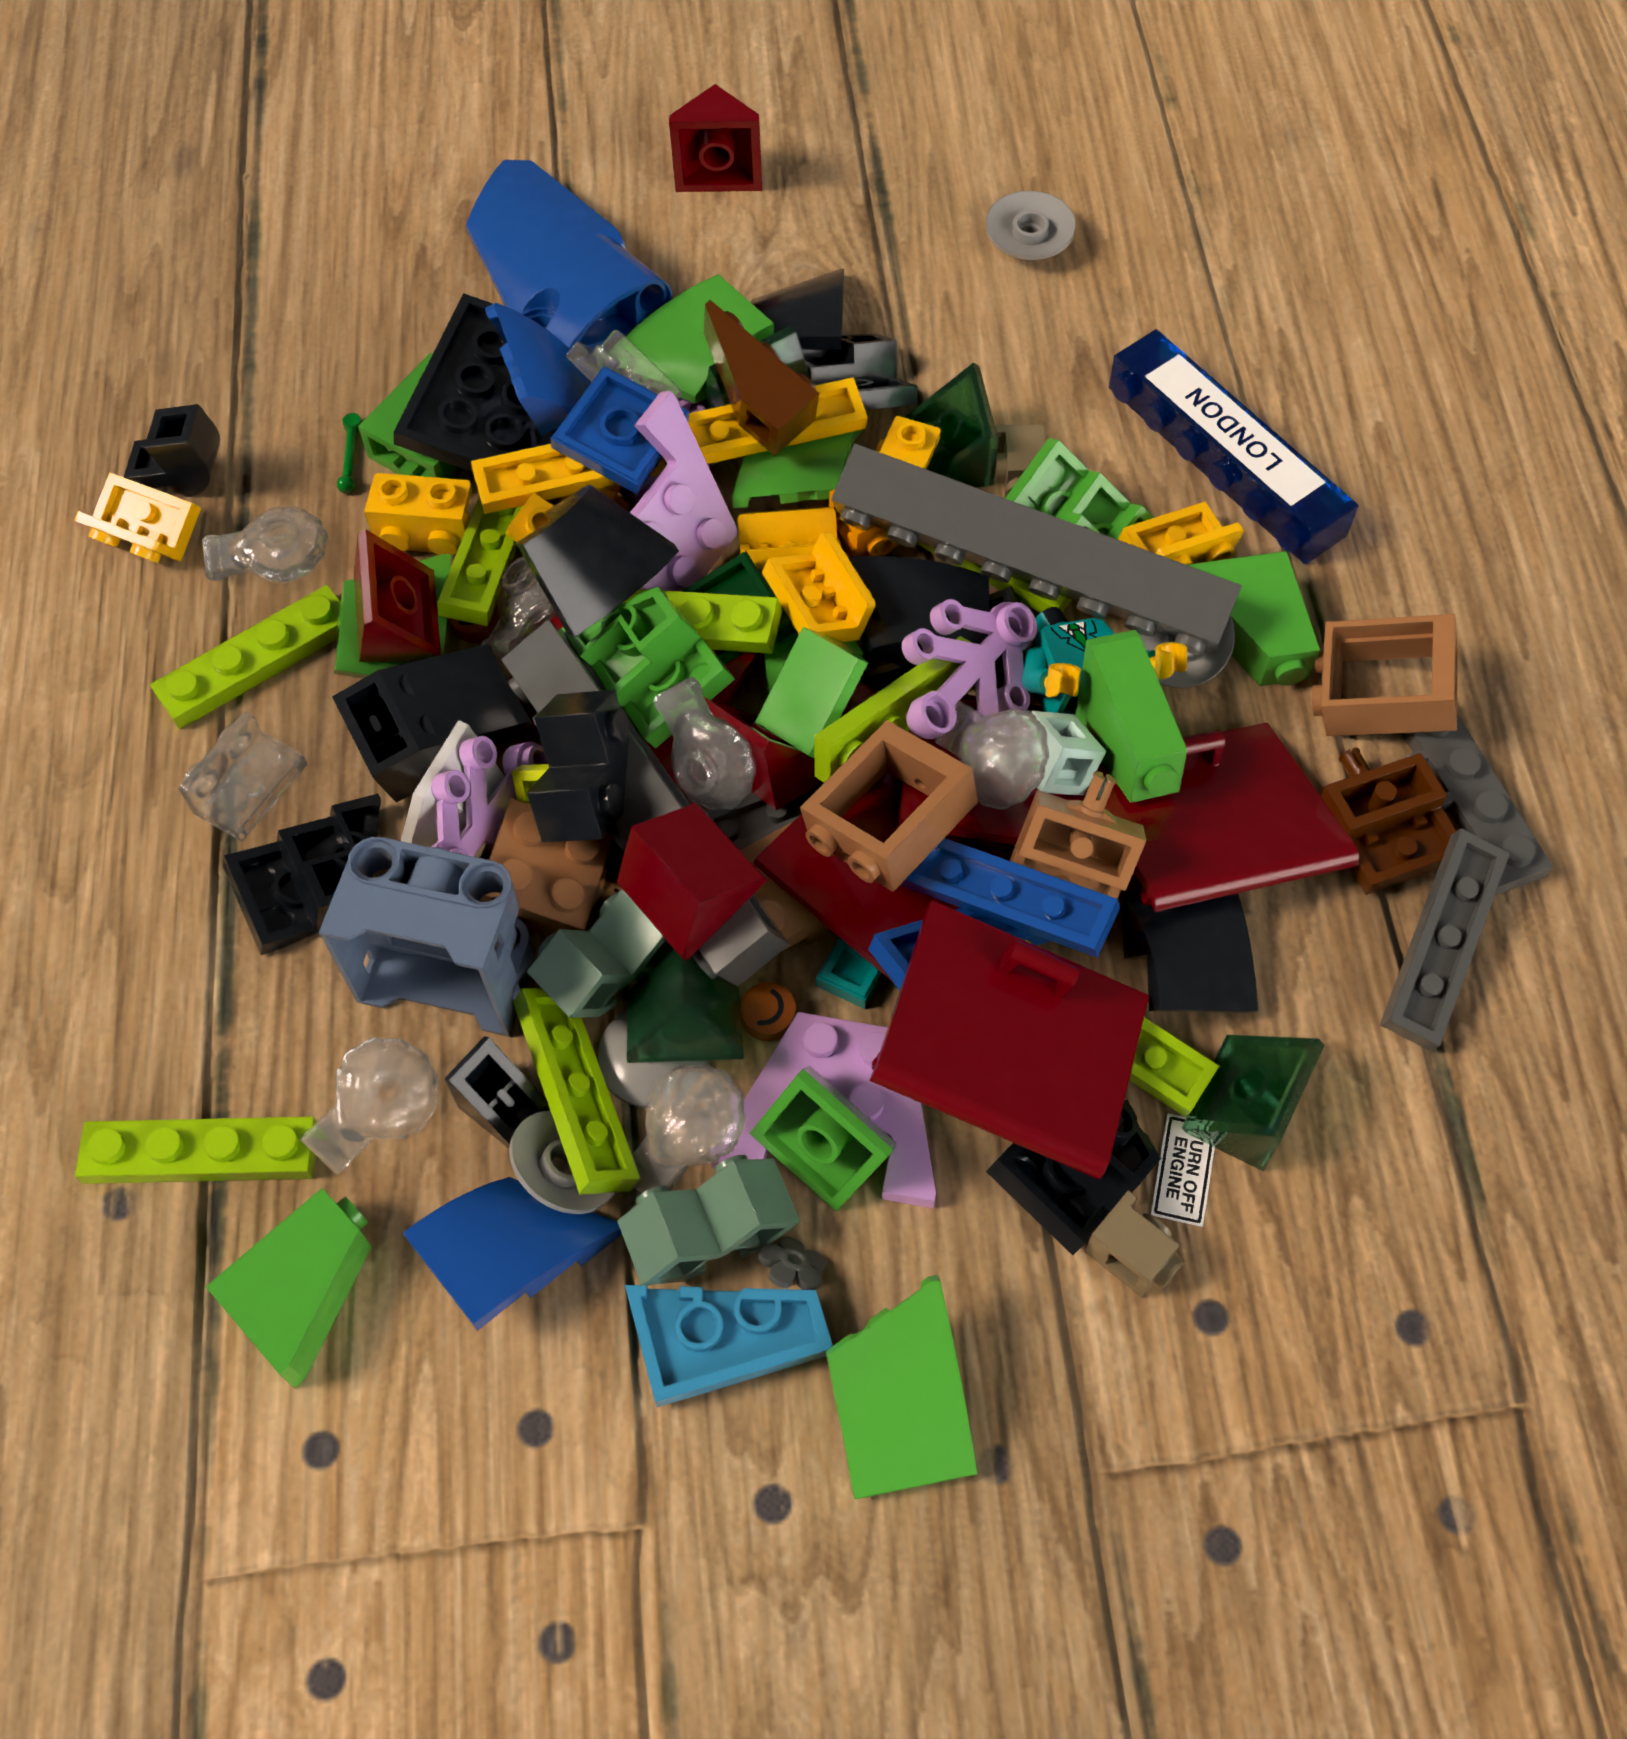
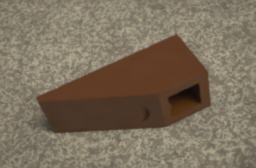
(763, 391)

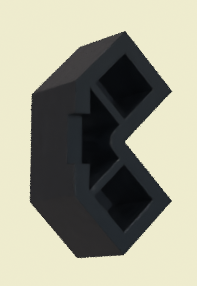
(587, 766)

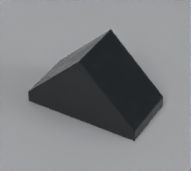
(494, 1091)

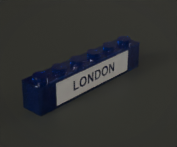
(1232, 447)

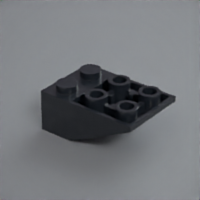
(411, 708)

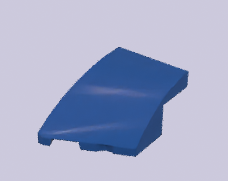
(538, 368)
(503, 1244)

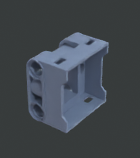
(429, 931)

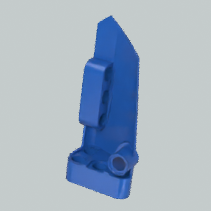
(559, 258)

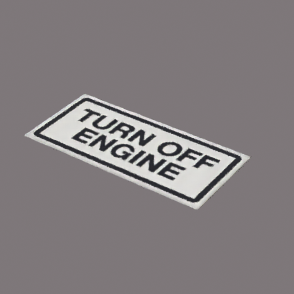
(1182, 1175)

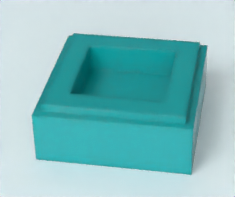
(849, 975)

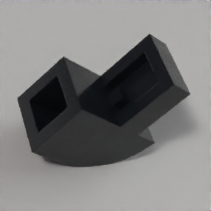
(176, 451)

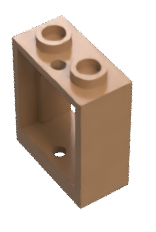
(1384, 640)
(913, 761)

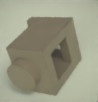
(1015, 451)
(1135, 1247)

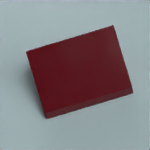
(716, 144)
(393, 603)
(780, 768)
(686, 876)

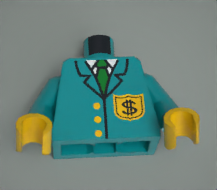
(1057, 657)

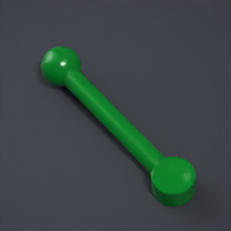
(346, 483)

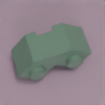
(590, 966)
(681, 1230)

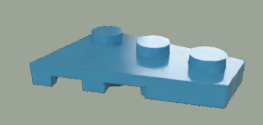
(721, 1338)

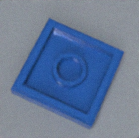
(603, 433)

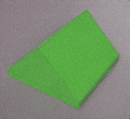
(811, 689)
(822, 1138)

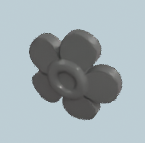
(791, 1263)

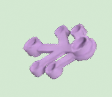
(1009, 632)
(482, 814)

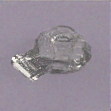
(274, 547)
(521, 609)
(1003, 750)
(708, 753)
(380, 1094)
(689, 1122)

